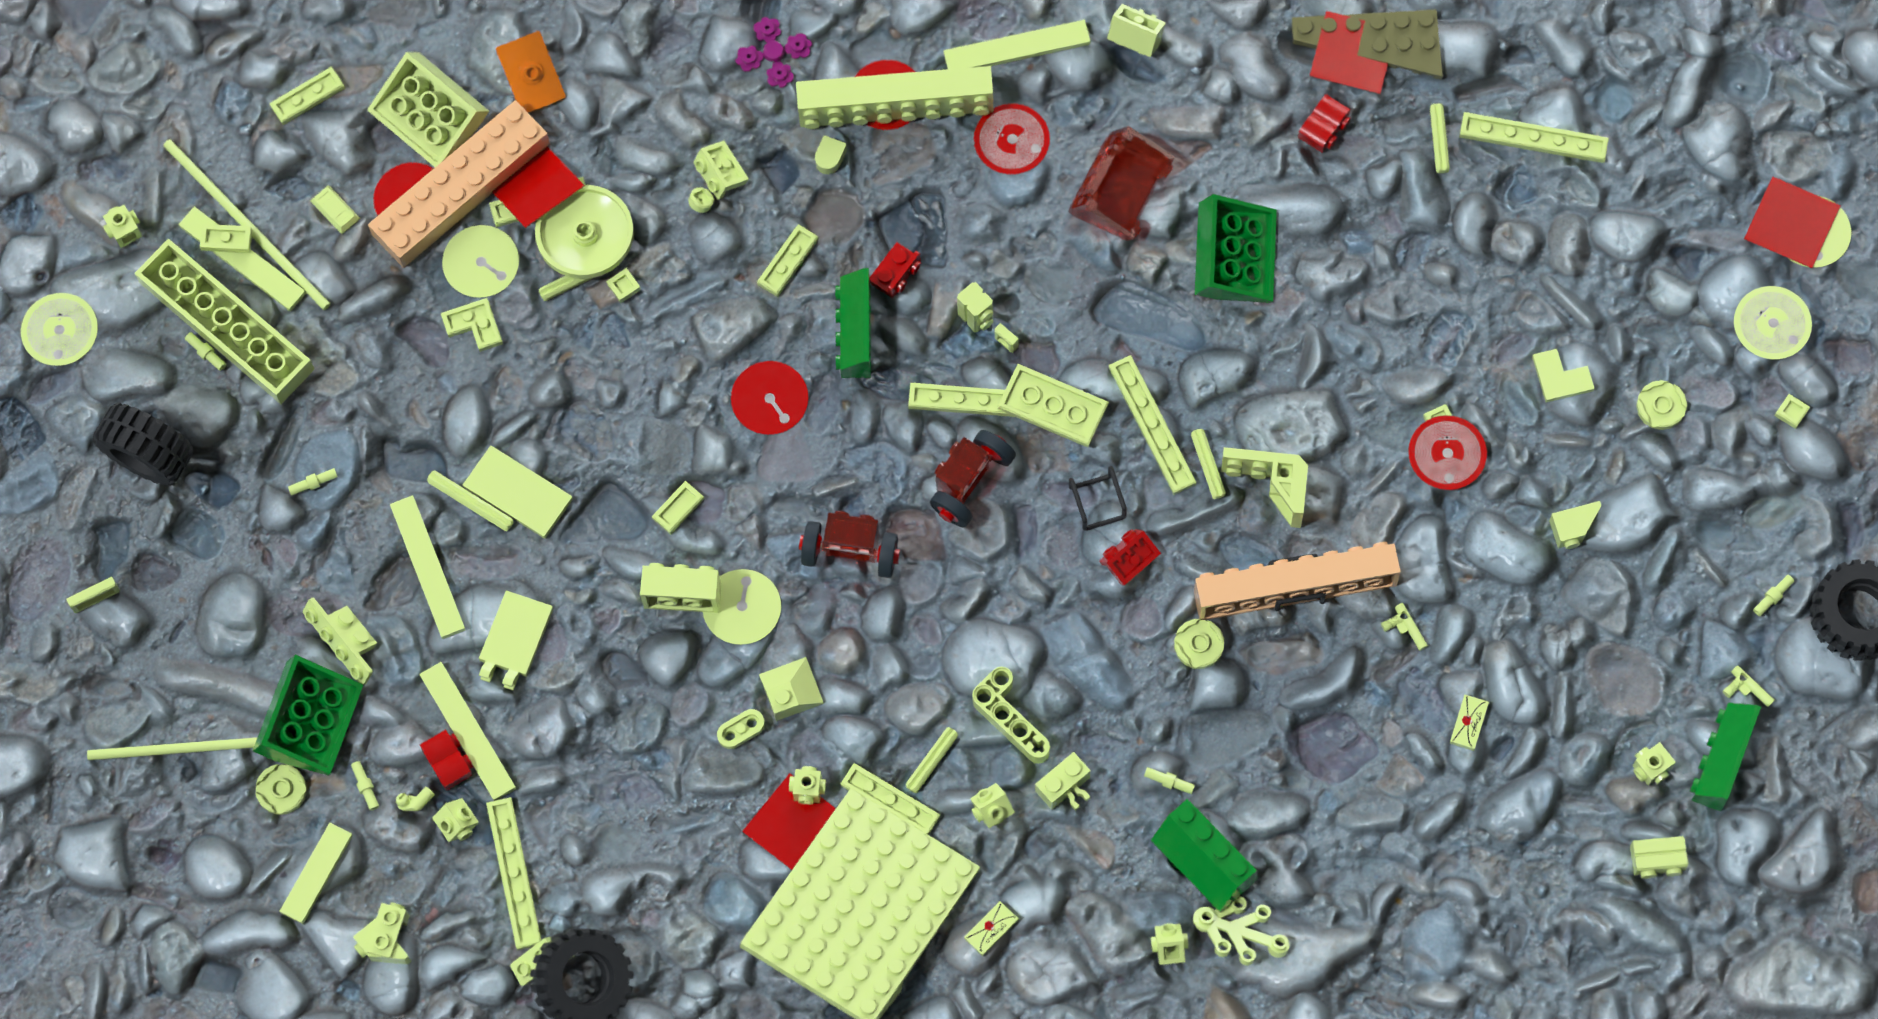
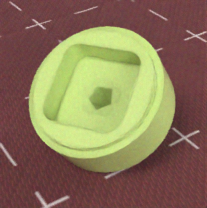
(701, 200)

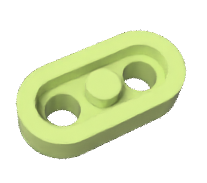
(739, 728)

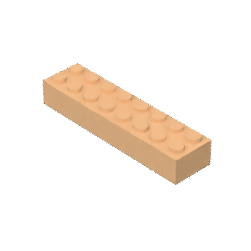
(458, 184)
(1329, 574)

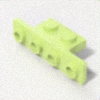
(344, 636)

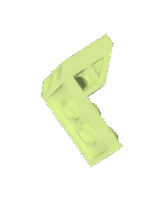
(1287, 478)

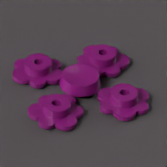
(773, 52)

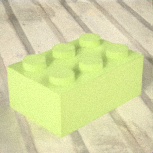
(680, 588)

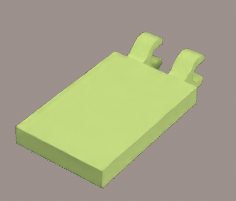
(514, 638)

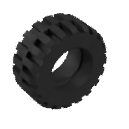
(143, 444)
(1827, 617)
(613, 969)

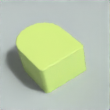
(829, 155)

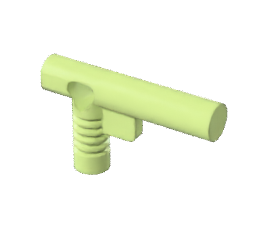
(1404, 626)
(1746, 687)

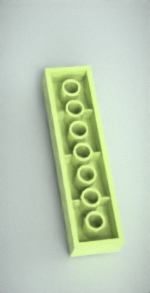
(895, 97)
(224, 321)

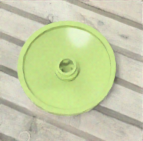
(585, 233)

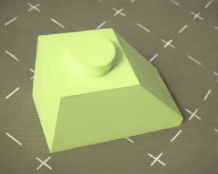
(1573, 524)
(362, 938)

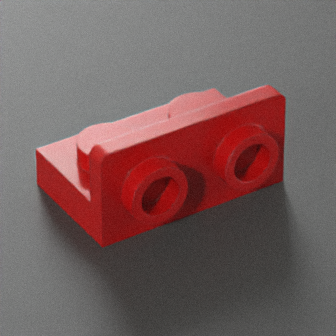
(895, 269)
(1130, 555)

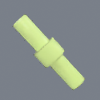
(205, 351)
(312, 481)
(1773, 595)
(1169, 780)
(365, 785)

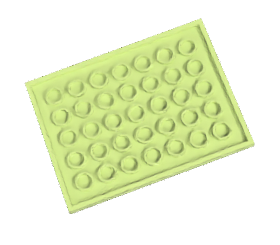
(860, 907)

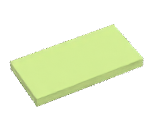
(1053, 405)
(517, 492)

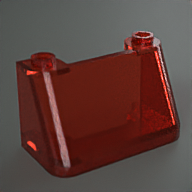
(1120, 182)

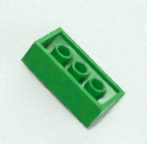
(855, 325)
(1725, 754)
(1204, 856)

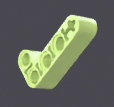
(1014, 720)

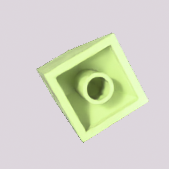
(791, 689)

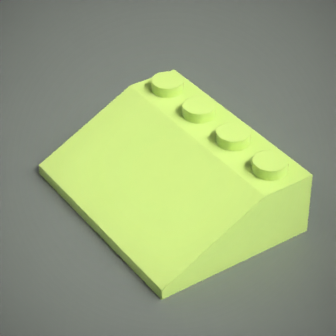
(427, 108)

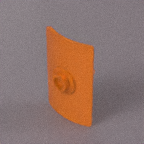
(530, 72)

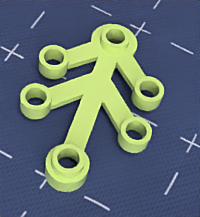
(1237, 931)

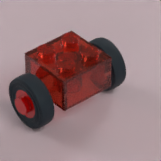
(964, 471)
(850, 539)

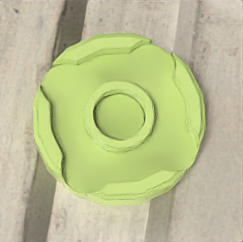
(1661, 405)
(1199, 644)
(281, 789)

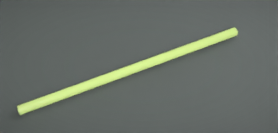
(243, 221)
(171, 748)

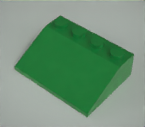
(1235, 250)
(308, 716)

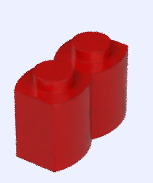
(1324, 123)
(446, 759)

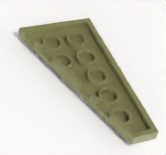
(1396, 38)

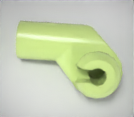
(414, 803)

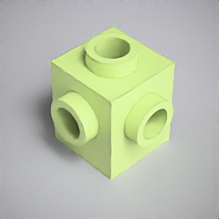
(122, 225)
(1653, 764)
(810, 793)
(991, 806)
(455, 820)
(1169, 943)

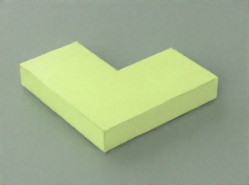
(474, 317)
(1558, 383)

